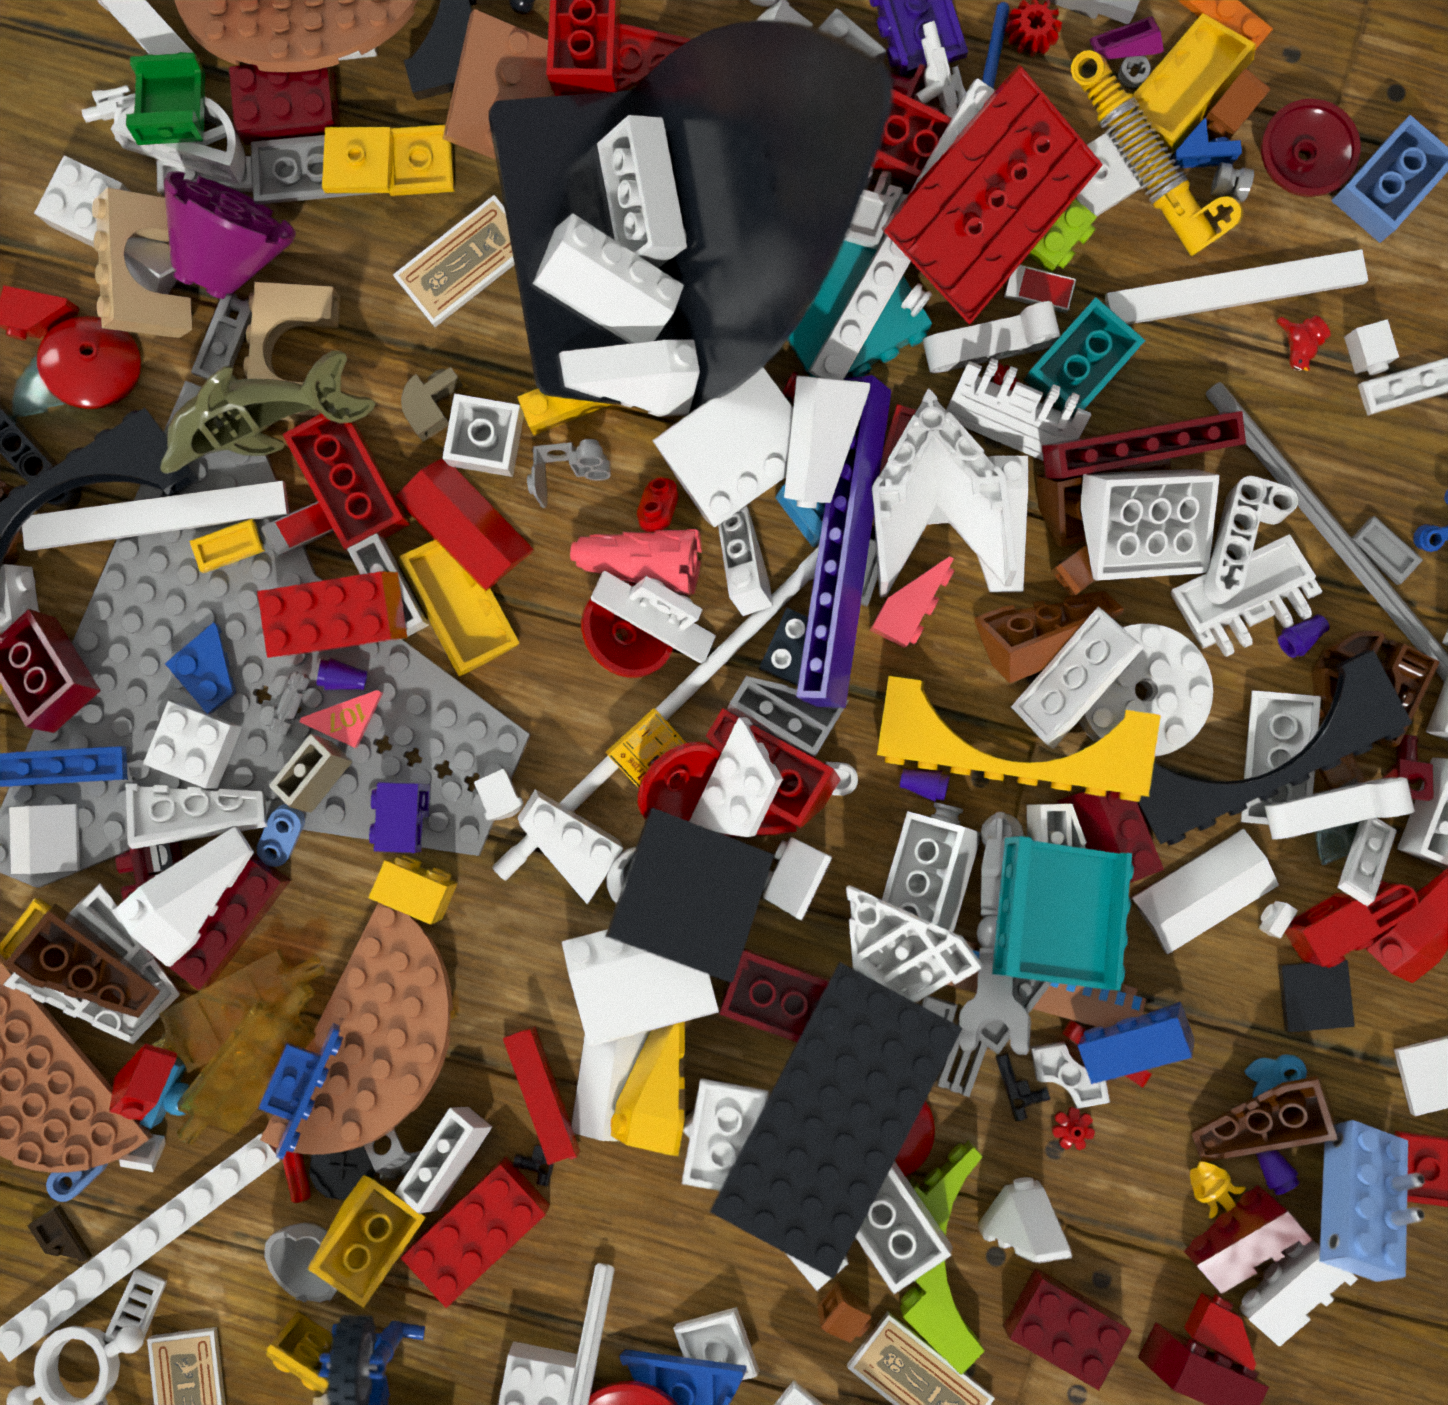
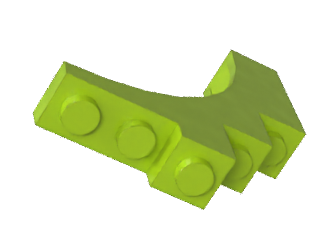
(931, 1305)

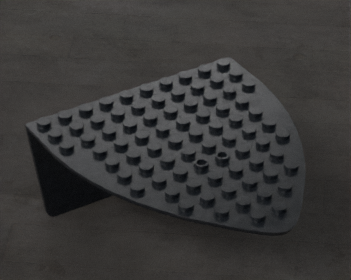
(768, 168)

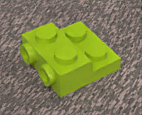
(1057, 244)

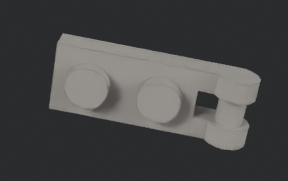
(223, 337)

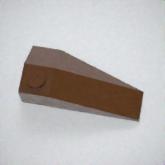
(1061, 501)
(77, 962)
(1277, 1119)

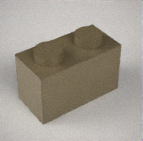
(310, 773)

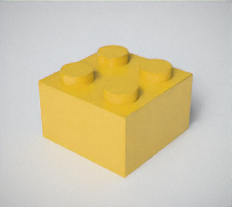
(413, 889)

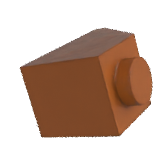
(1236, 105)
(1075, 572)
(844, 1313)

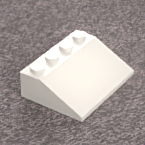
(731, 447)
(1149, 522)
(630, 990)

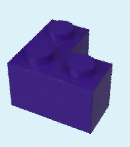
(399, 816)

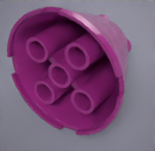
(219, 234)

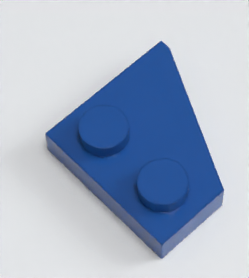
(204, 669)

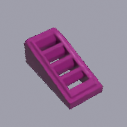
(1130, 40)

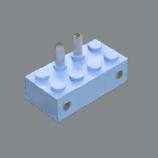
(1367, 1202)

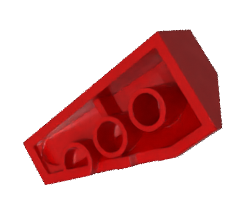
(805, 781)
(1419, 940)

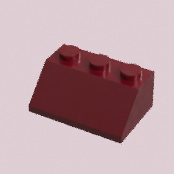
(1117, 828)

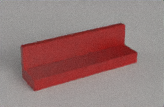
(541, 1095)

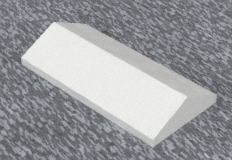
(1276, 732)
(1205, 890)
(600, 1083)

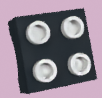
(786, 648)

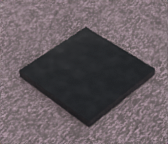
(690, 895)

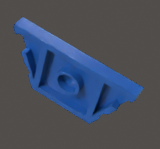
(686, 1379)

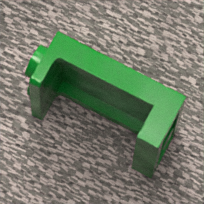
(167, 99)

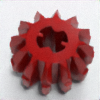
(1036, 15)

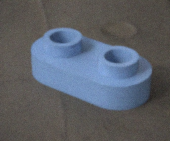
(280, 838)
(80, 1180)

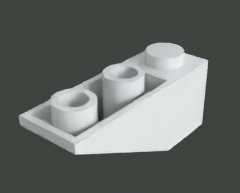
(744, 564)

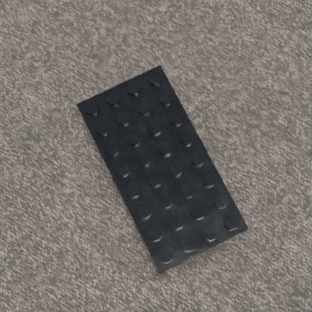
(835, 1120)

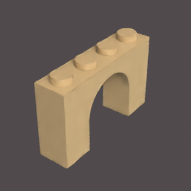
(123, 301)
(275, 311)

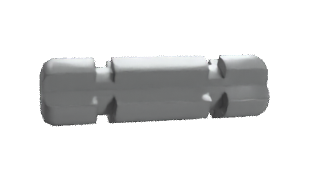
(289, 703)

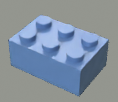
(1394, 179)

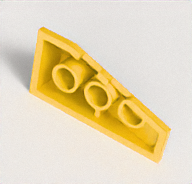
(649, 1103)

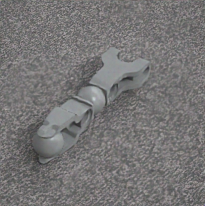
(995, 993)

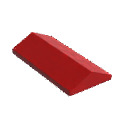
(463, 523)

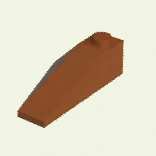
(1029, 638)

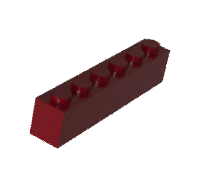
(1143, 444)

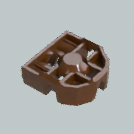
(1402, 665)

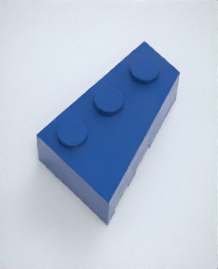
(1137, 1044)

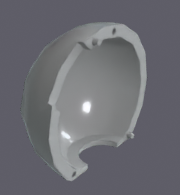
(289, 1256)

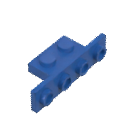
(294, 1083)

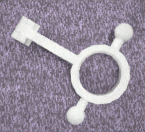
(46, 1371)

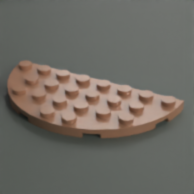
(292, 32)
(394, 1034)
(53, 1094)

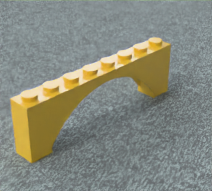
(1115, 763)

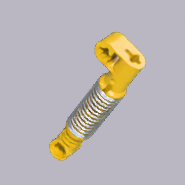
(1149, 158)

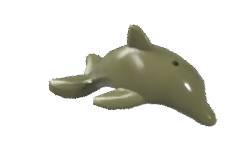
(235, 411)

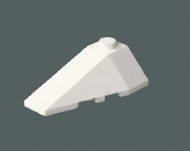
(643, 375)

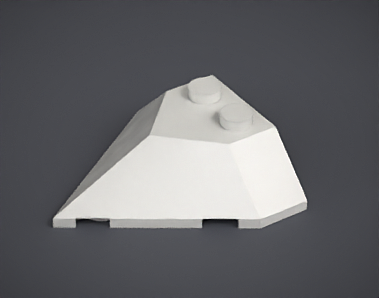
(905, 949)

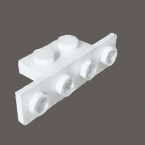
(657, 612)

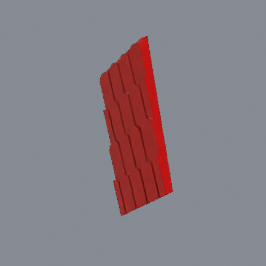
(992, 195)

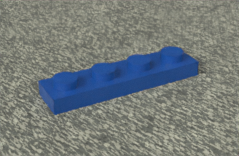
(63, 766)

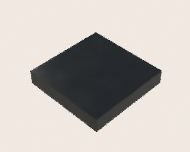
(1315, 996)

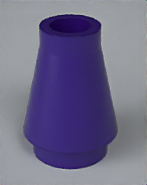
(1302, 636)
(340, 676)
(926, 783)
(1277, 1172)

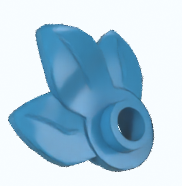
(1271, 1072)

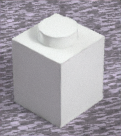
(1371, 347)

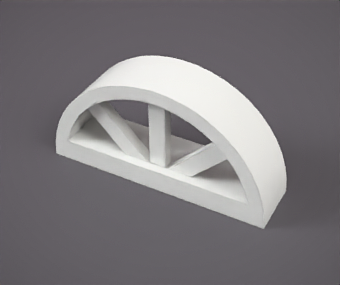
(194, 155)

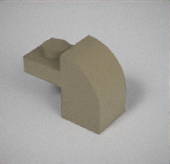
(421, 400)

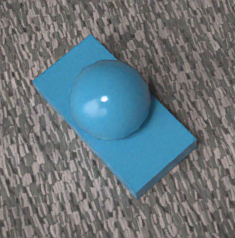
(806, 519)
(169, 1097)

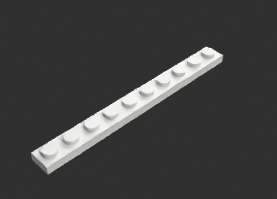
(886, 265)
(136, 1246)

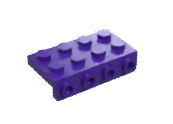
(902, 26)

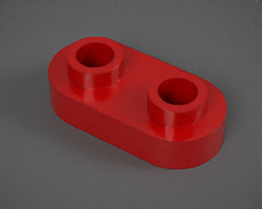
(657, 504)

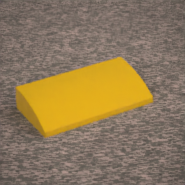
(1192, 79)
(458, 609)

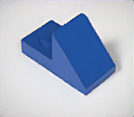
(1199, 152)

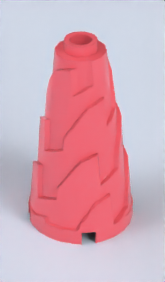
(633, 555)

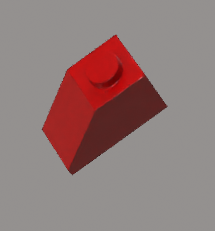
(32, 313)
(141, 1082)
(1220, 1328)

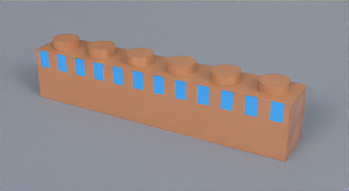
(1078, 1003)

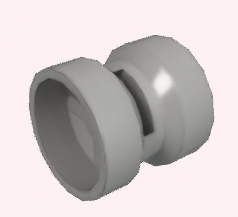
(1232, 181)

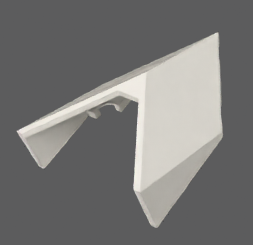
(935, 479)

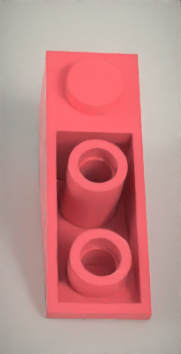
(904, 610)

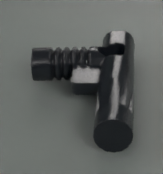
(1018, 1089)
(533, 1164)

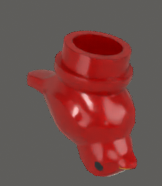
(1304, 340)

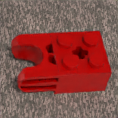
(1345, 924)

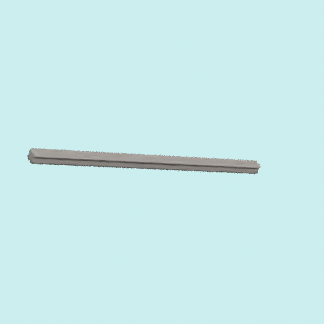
(1334, 532)

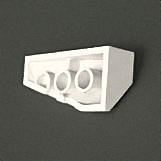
(1017, 485)
(175, 904)
(1026, 1221)

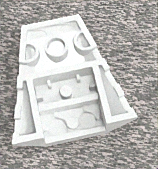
(99, 915)

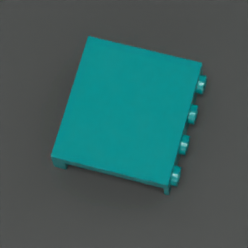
(890, 333)
(1062, 914)

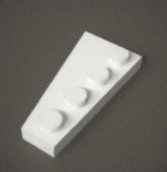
(174, 815)

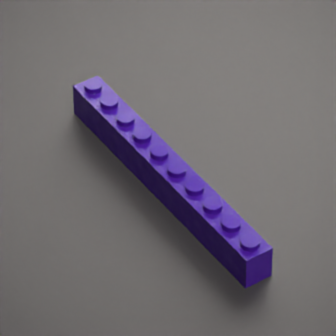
(843, 560)

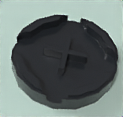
(339, 1172)

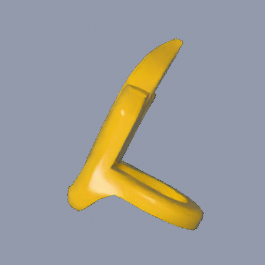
(1212, 1185)

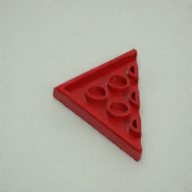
(639, 54)

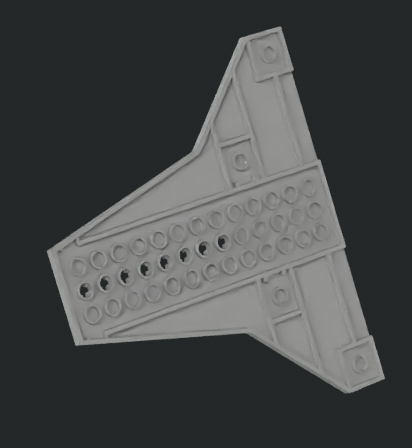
(159, 601)

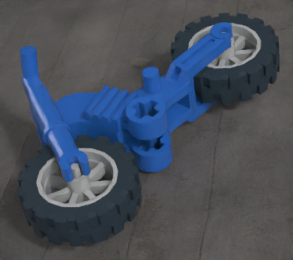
(360, 1359)

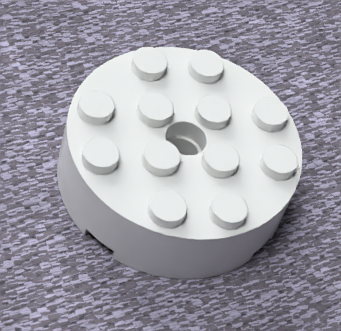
(1176, 686)

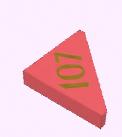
(345, 720)

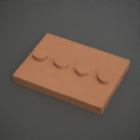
(494, 65)

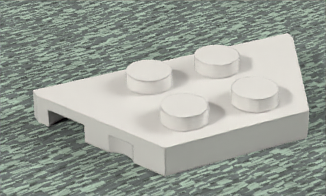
(739, 786)

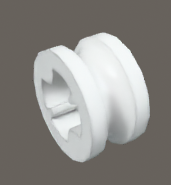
(916, 299)

